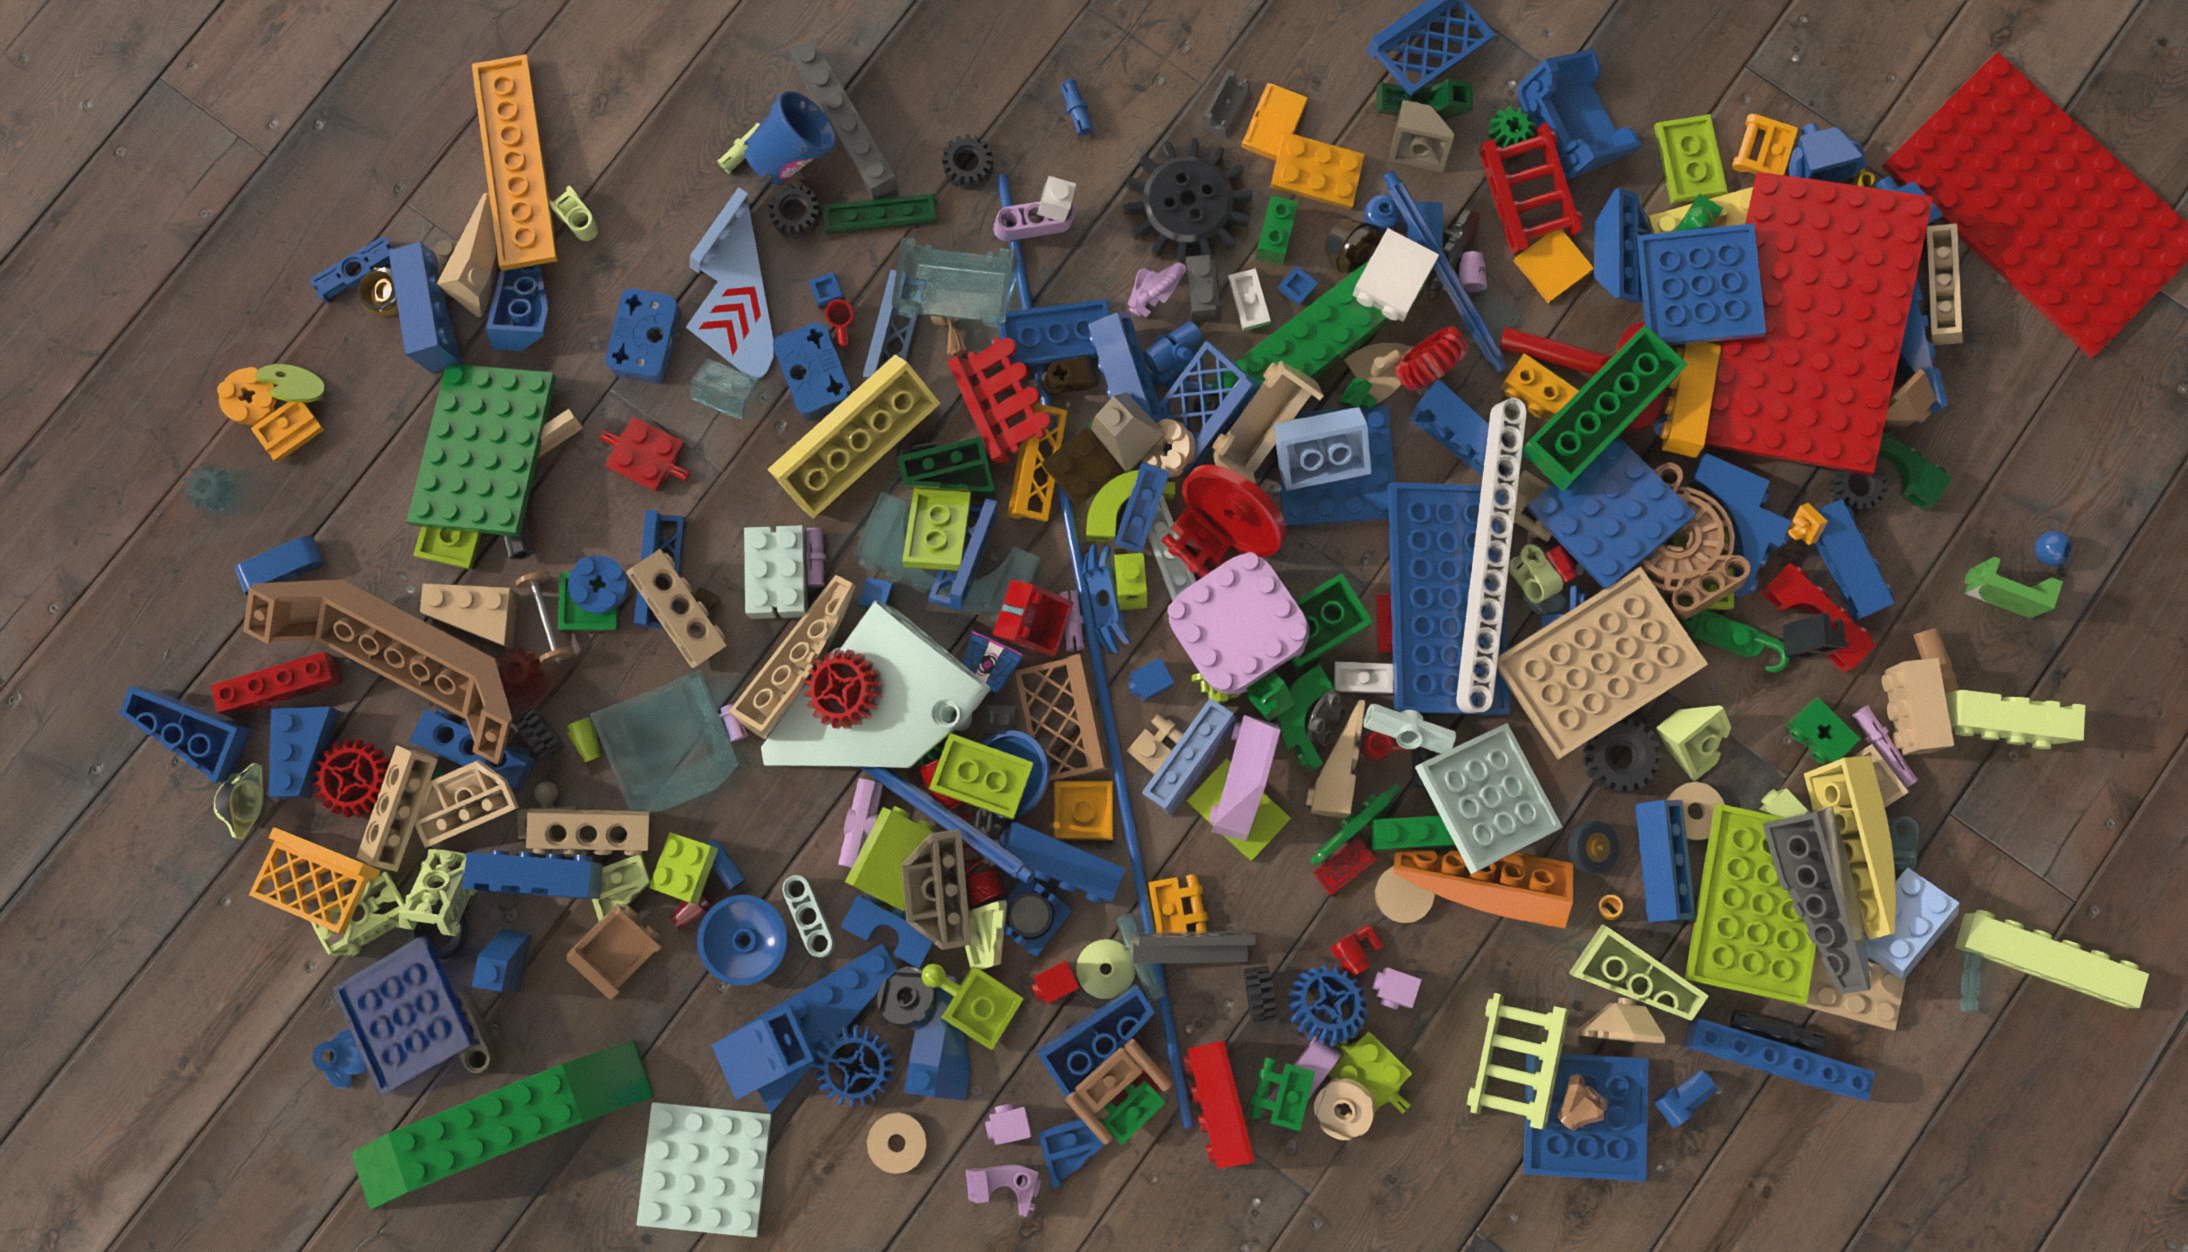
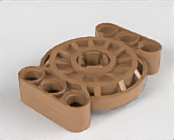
(1703, 560)

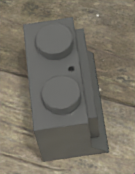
(1203, 288)

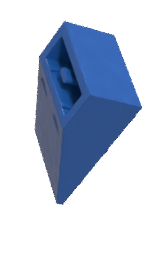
(764, 1051)

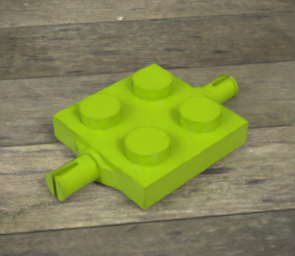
(1374, 1068)

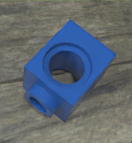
(1150, 680)

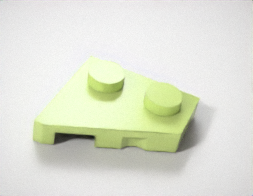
(986, 935)

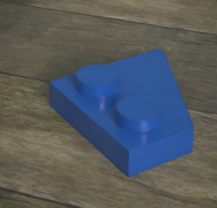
(1067, 1148)

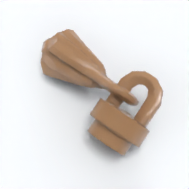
(955, 343)

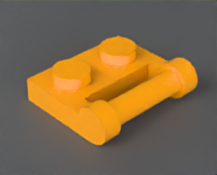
(1774, 148)

